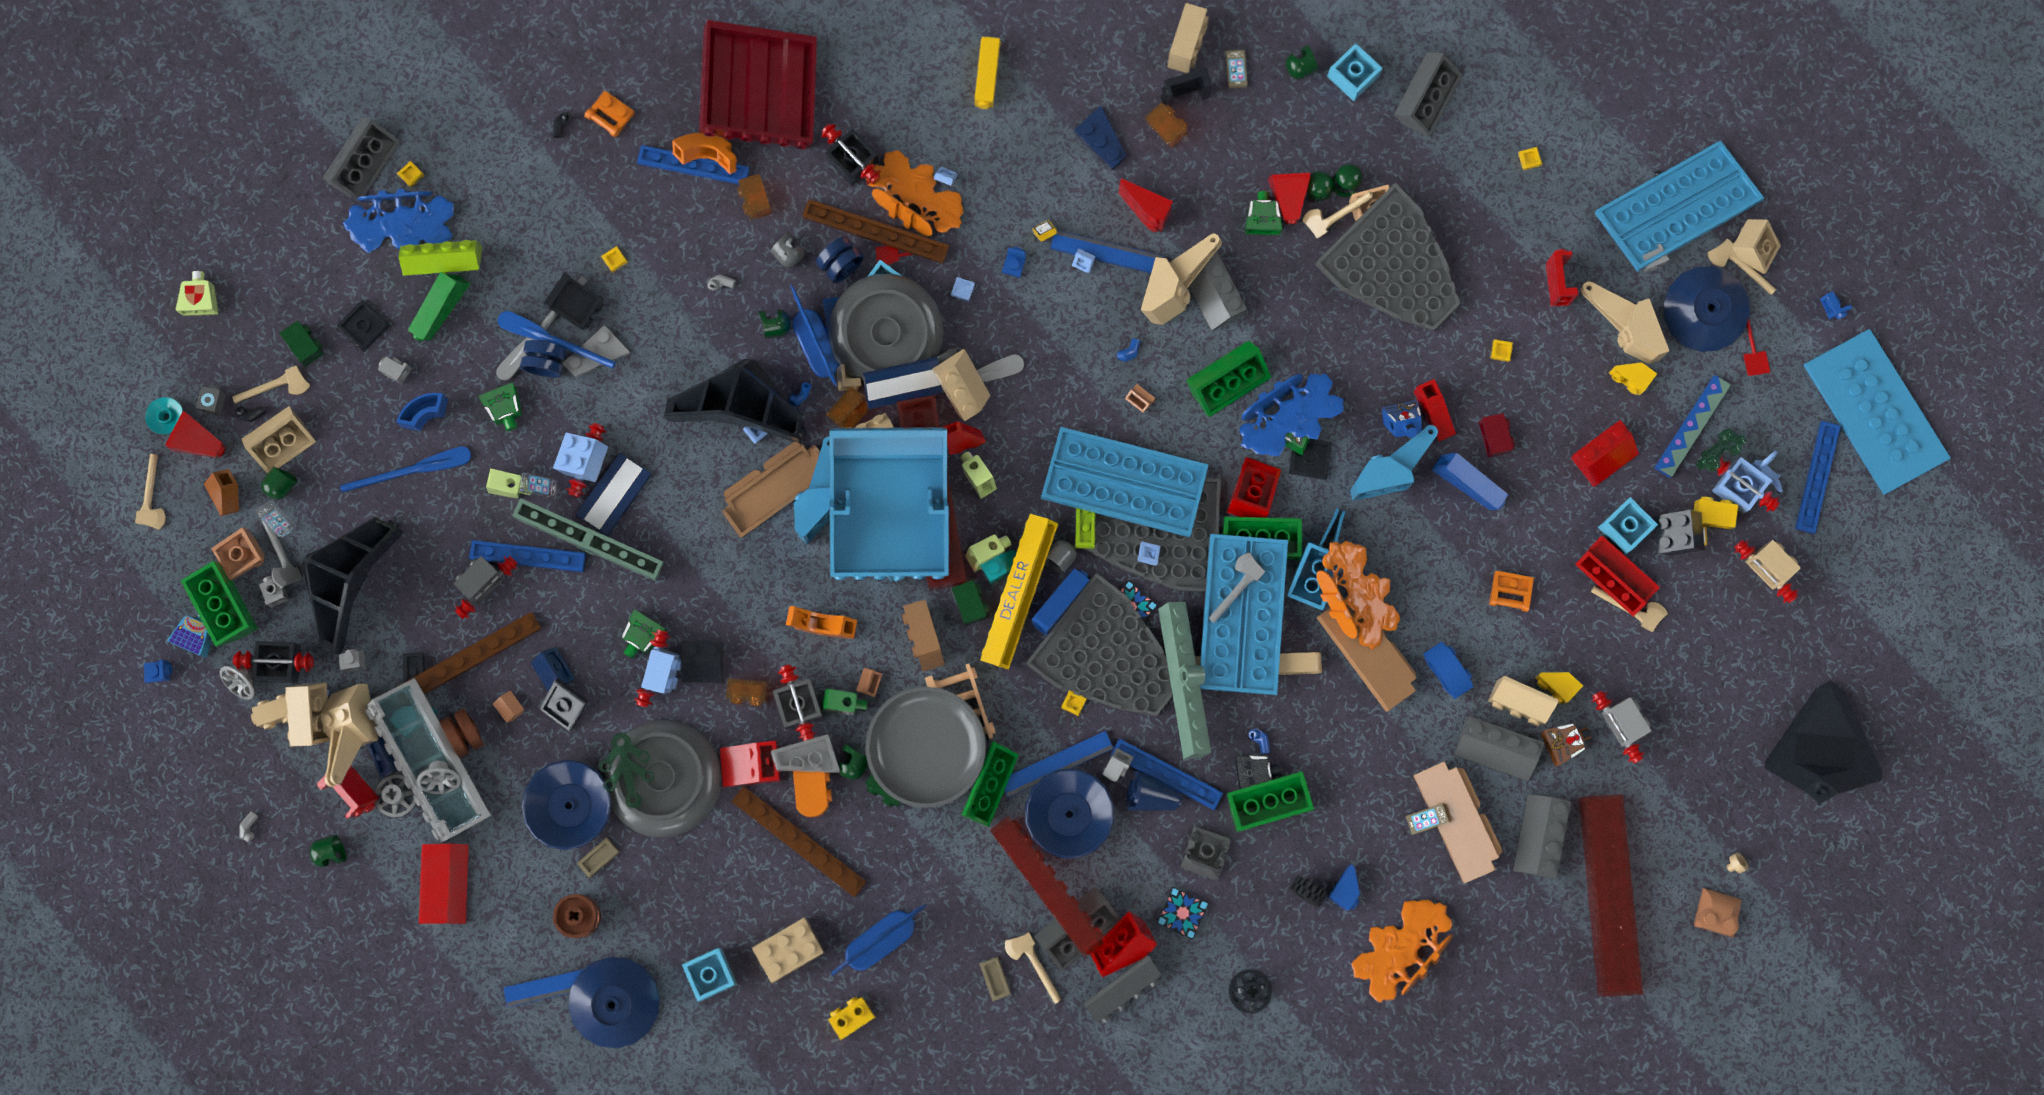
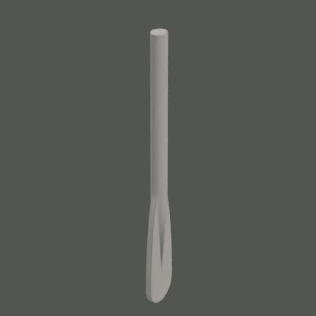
(511, 364)
(1000, 368)

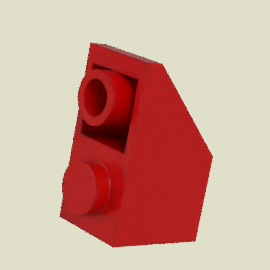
(962, 437)

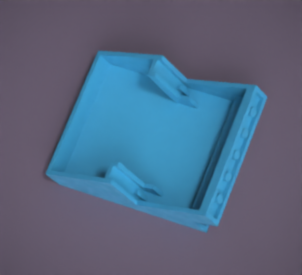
(888, 503)

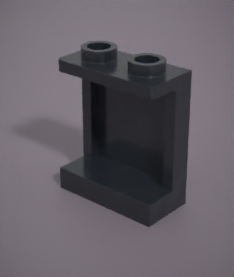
(1186, 84)
(573, 302)

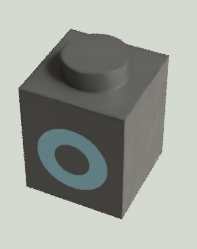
(211, 400)

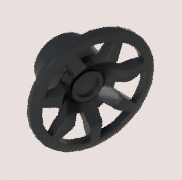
(1250, 991)

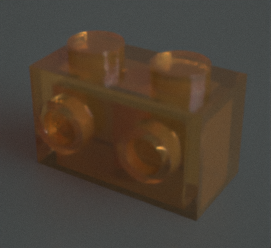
(1166, 124)
(754, 196)
(848, 409)
(747, 691)

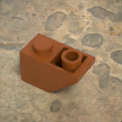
(223, 492)

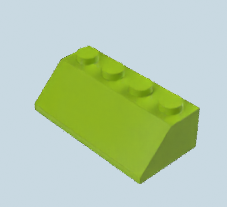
(440, 257)

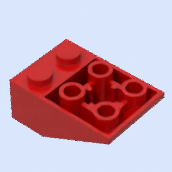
(749, 764)

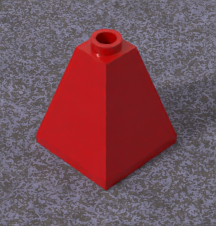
(1290, 193)
(193, 439)

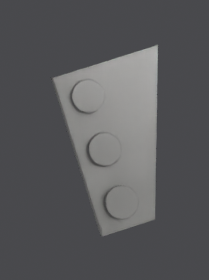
(601, 343)

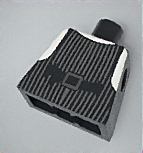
(1255, 770)

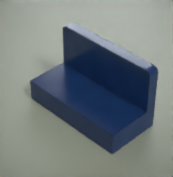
(551, 666)
(382, 759)

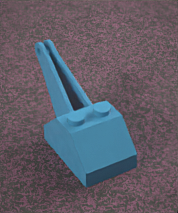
(1393, 472)
(813, 505)
(1304, 582)

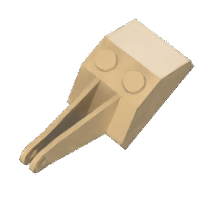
(1169, 281)
(1638, 325)
(348, 729)

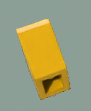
(1634, 376)
(1560, 684)

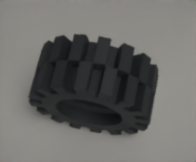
(1308, 891)

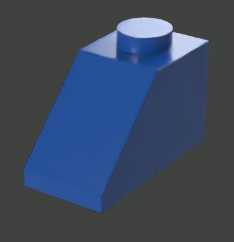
(1346, 890)

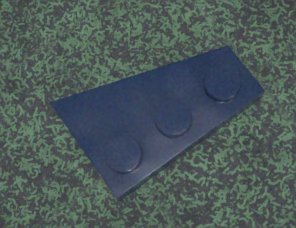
(1101, 138)

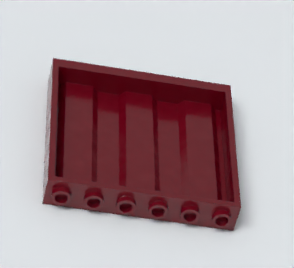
(758, 84)

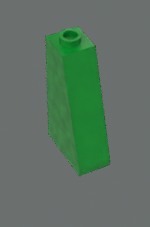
(438, 305)

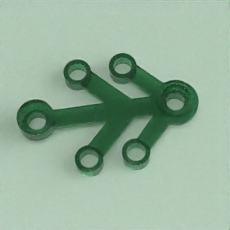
(1711, 456)
(625, 767)

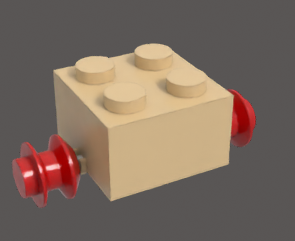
(1772, 566)

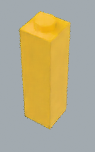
(987, 72)

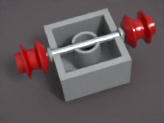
(1625, 723)

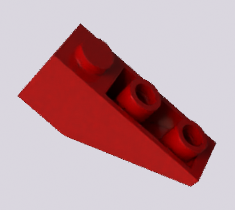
(1435, 409)

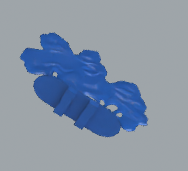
(404, 224)
(814, 341)
(1295, 415)
(879, 940)

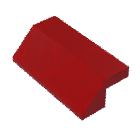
(1617, 575)
(443, 884)

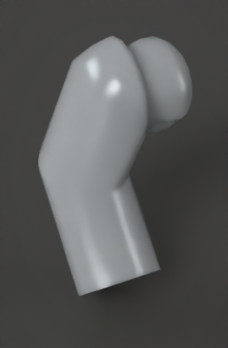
(720, 281)
(245, 826)

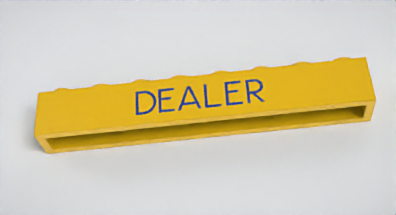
(1019, 591)

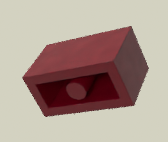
(1496, 435)

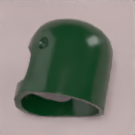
(1301, 67)
(1349, 178)
(1319, 186)
(775, 327)
(278, 483)
(857, 765)
(325, 848)

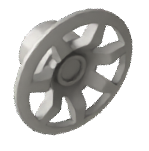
(240, 678)
(438, 775)
(394, 795)

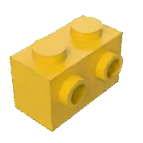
(1717, 514)
(851, 1017)

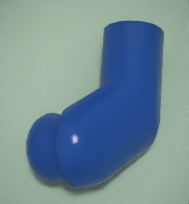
(1129, 353)
(802, 396)
(1260, 738)

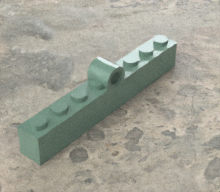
(588, 540)
(1185, 680)

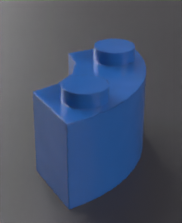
(421, 410)
(1448, 670)

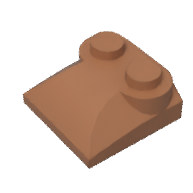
(238, 553)
(1718, 913)

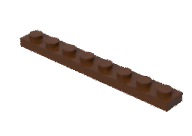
(875, 231)
(477, 653)
(798, 841)

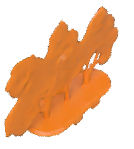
(917, 188)
(1364, 595)
(1399, 948)

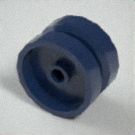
(839, 259)
(542, 358)

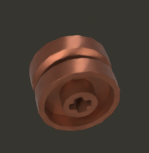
(459, 734)
(565, 913)

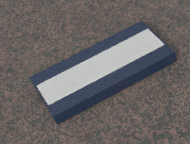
(901, 383)
(613, 494)

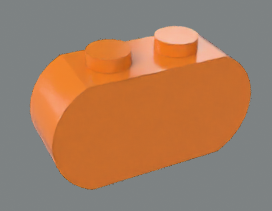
(812, 793)

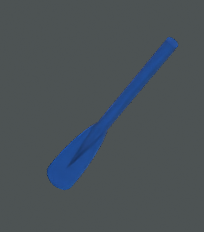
(518, 325)
(440, 461)

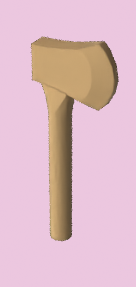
(1320, 226)
(1725, 251)
(293, 377)
(147, 516)
(1654, 612)
(1024, 944)

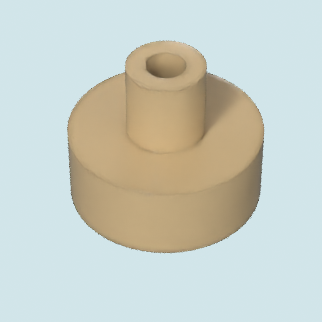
(1737, 863)

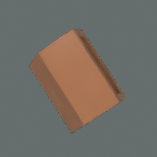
(1140, 398)
(869, 682)
(508, 707)

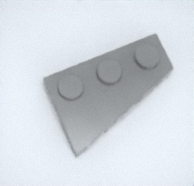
(807, 756)

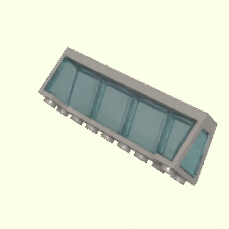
(417, 741)

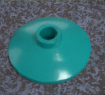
(156, 412)

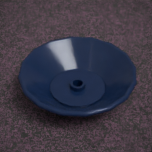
(1688, 311)
(1073, 792)
(547, 799)
(634, 999)

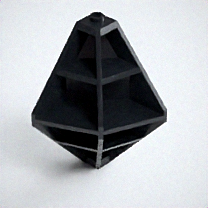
(739, 397)
(338, 573)
(1825, 748)

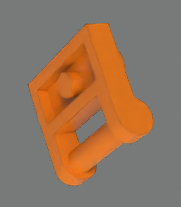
(612, 108)
(1514, 585)

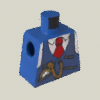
(1403, 419)

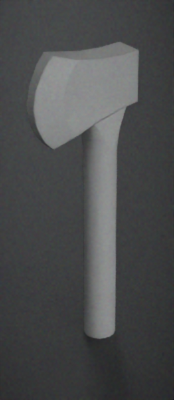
(1252, 571)
(286, 574)

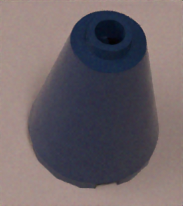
(1151, 795)

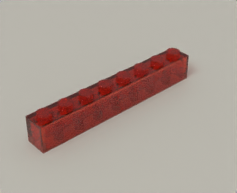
(1047, 887)

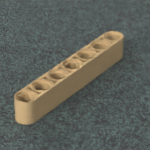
(1295, 663)

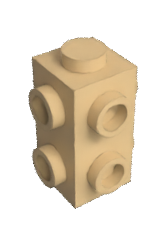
(270, 713)

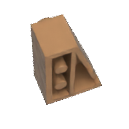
(923, 635)

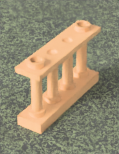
(970, 674)

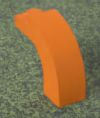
(700, 146)
(821, 623)

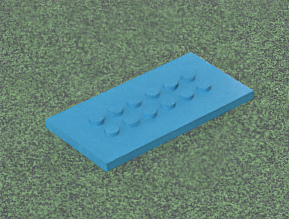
(1679, 205)
(1876, 411)
(1124, 481)
(1245, 642)

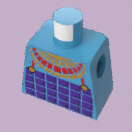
(192, 636)

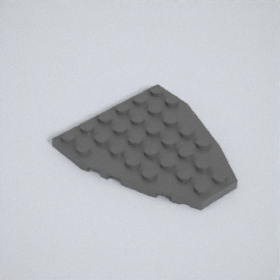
(1393, 263)
(1181, 558)
(1105, 653)

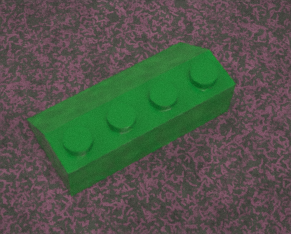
(1229, 378)
(1269, 528)
(219, 604)
(990, 784)
(1269, 802)

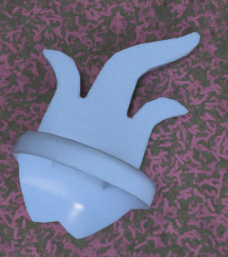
(1762, 465)

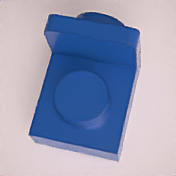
(1014, 262)
(1832, 306)
(157, 671)

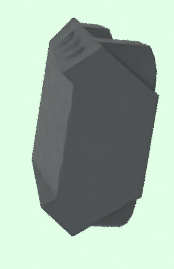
(1205, 853)

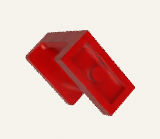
(1556, 281)
(354, 792)

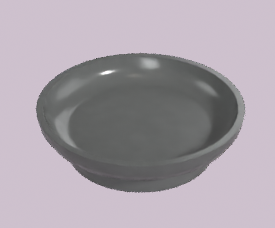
(884, 324)
(925, 747)
(684, 781)

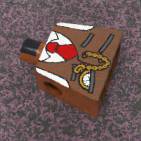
(1564, 742)

